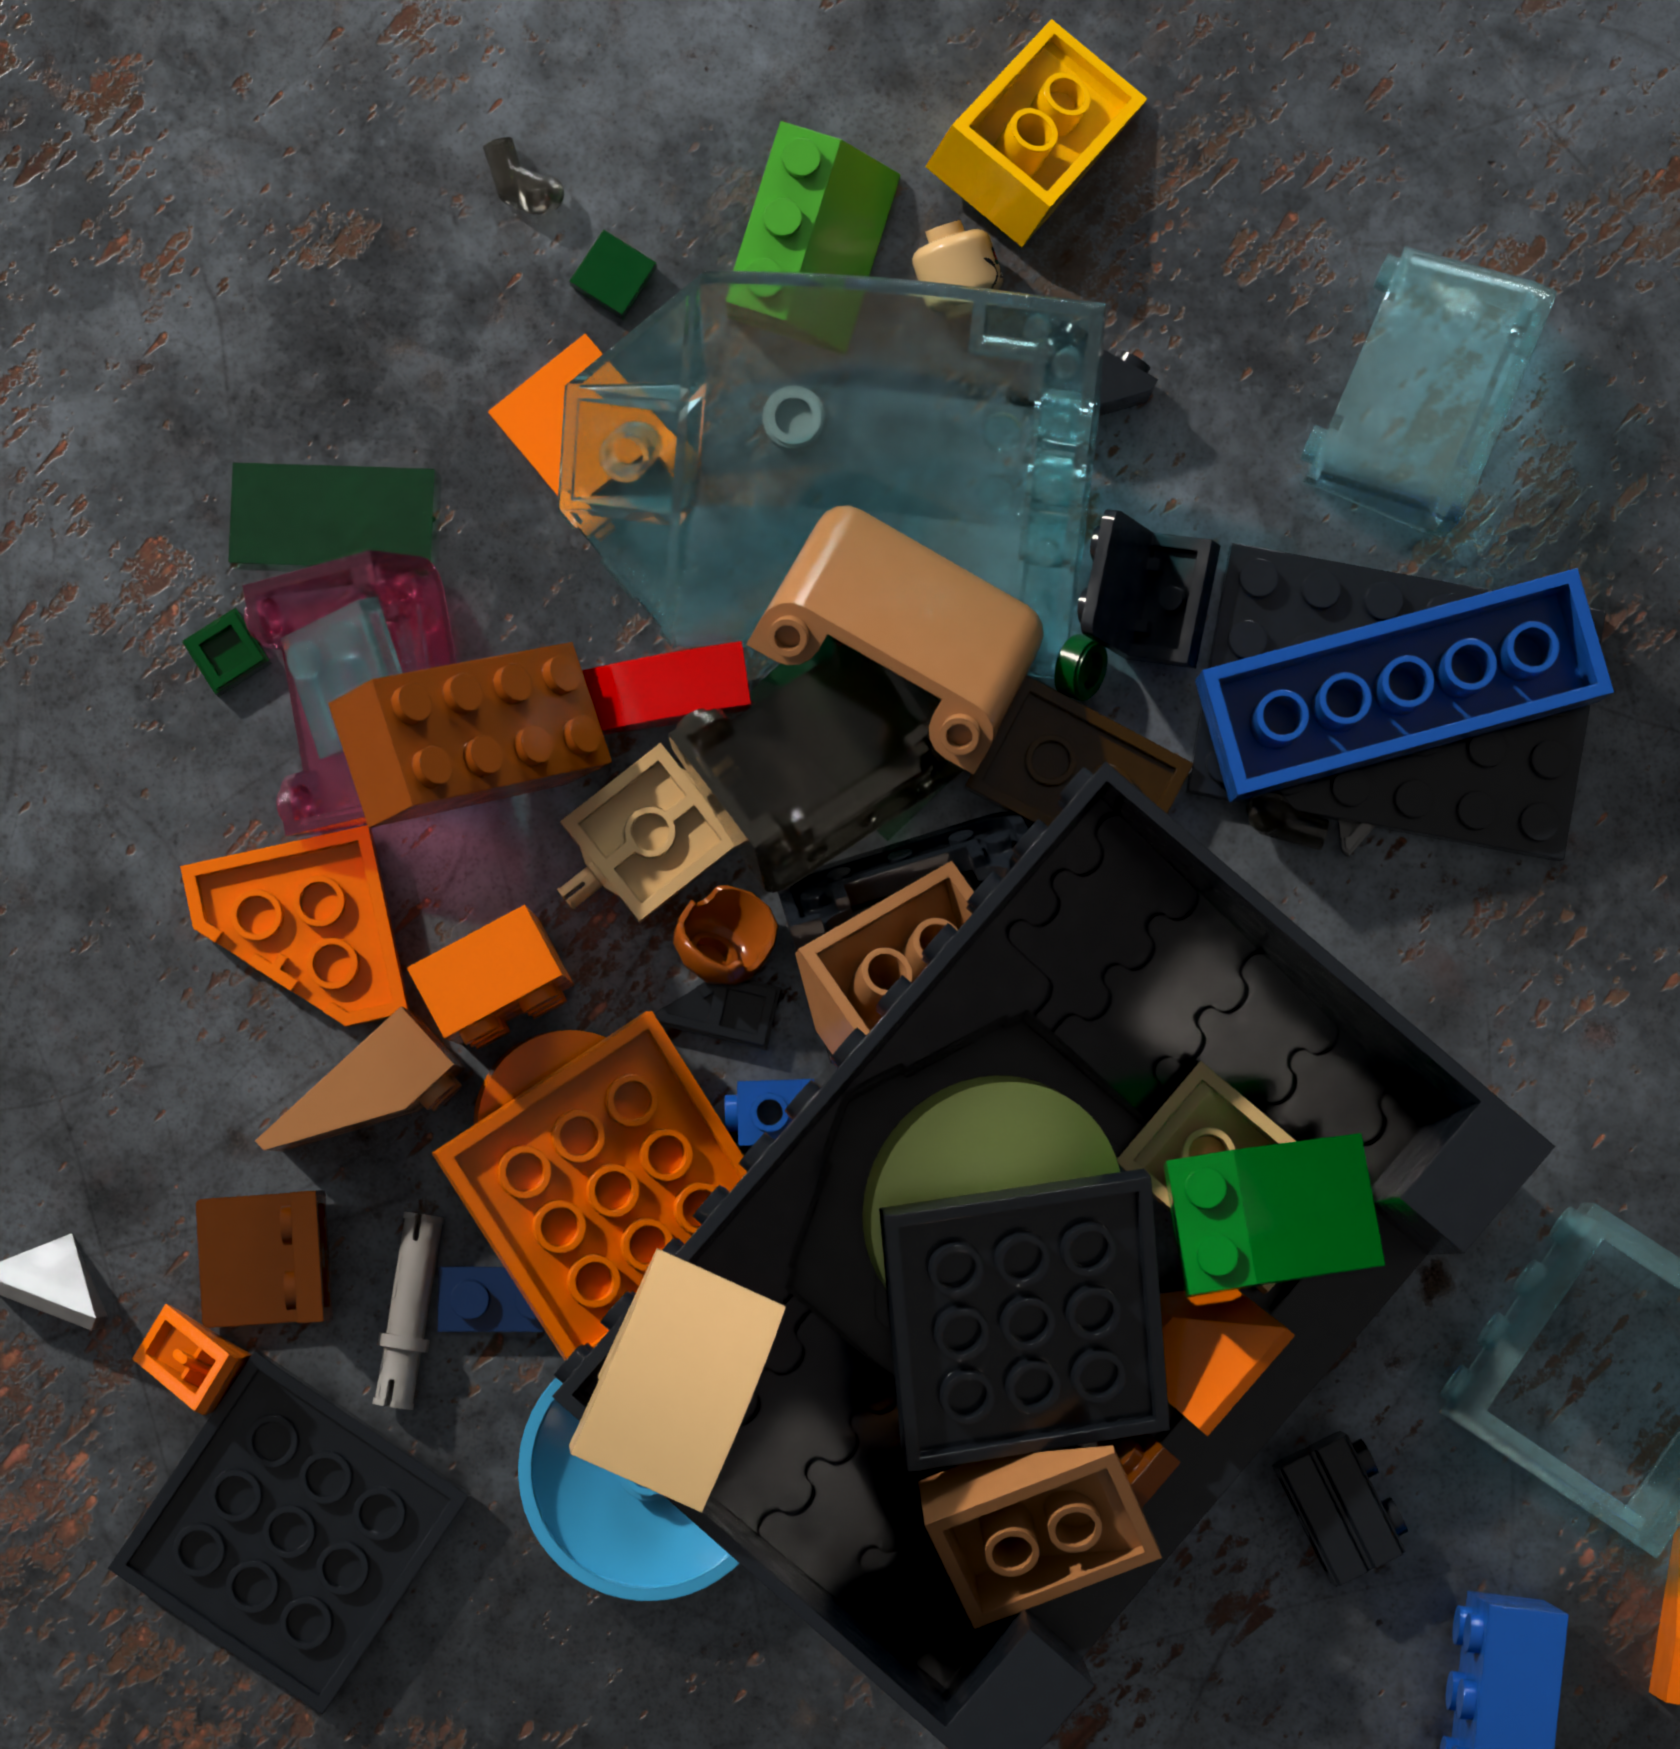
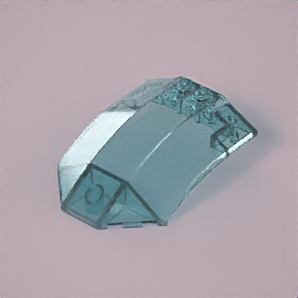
(781, 394)

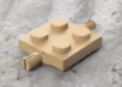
(644, 836)

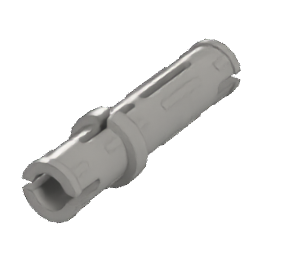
(408, 1311)

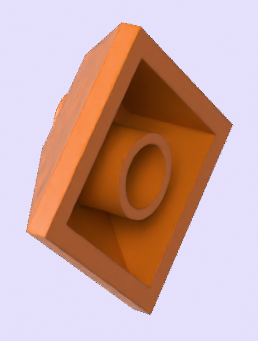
(1215, 1351)

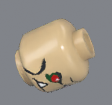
(958, 258)

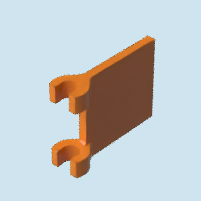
(534, 410)

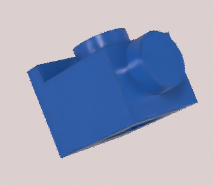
(742, 1108)

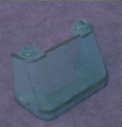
(1429, 389)

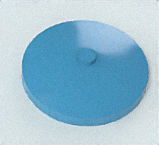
(606, 1526)

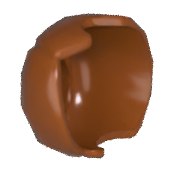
(726, 935)

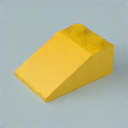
(1035, 132)

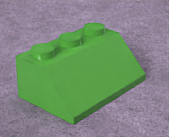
(817, 207)

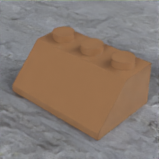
(863, 957)

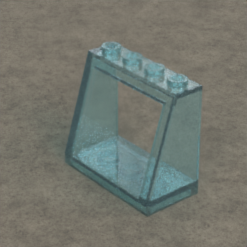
(1654, 1508)

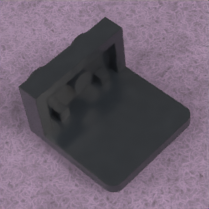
(1147, 592)

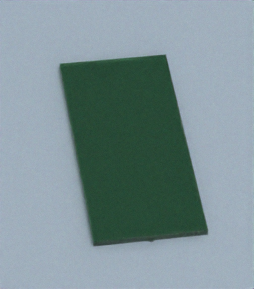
(328, 512)

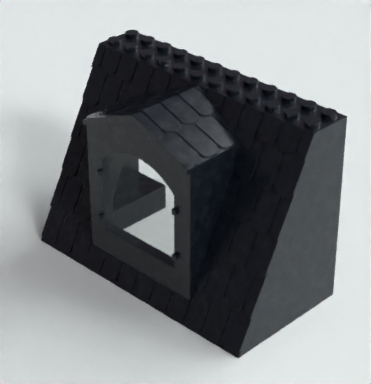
(1109, 977)

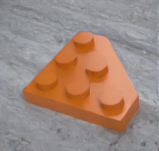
(307, 919)

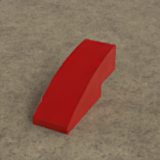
(668, 687)

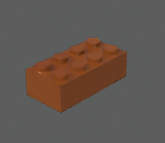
(469, 733)

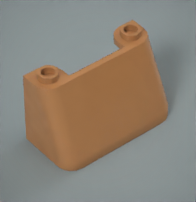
(911, 617)

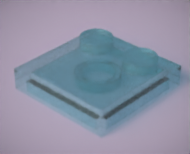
(336, 658)

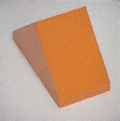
(190, 1359)

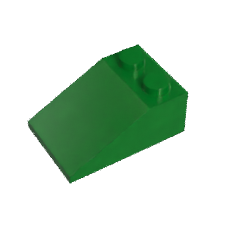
(1273, 1214)

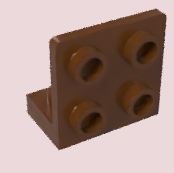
(264, 1259)

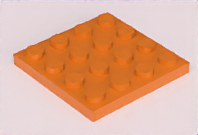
(593, 1176)

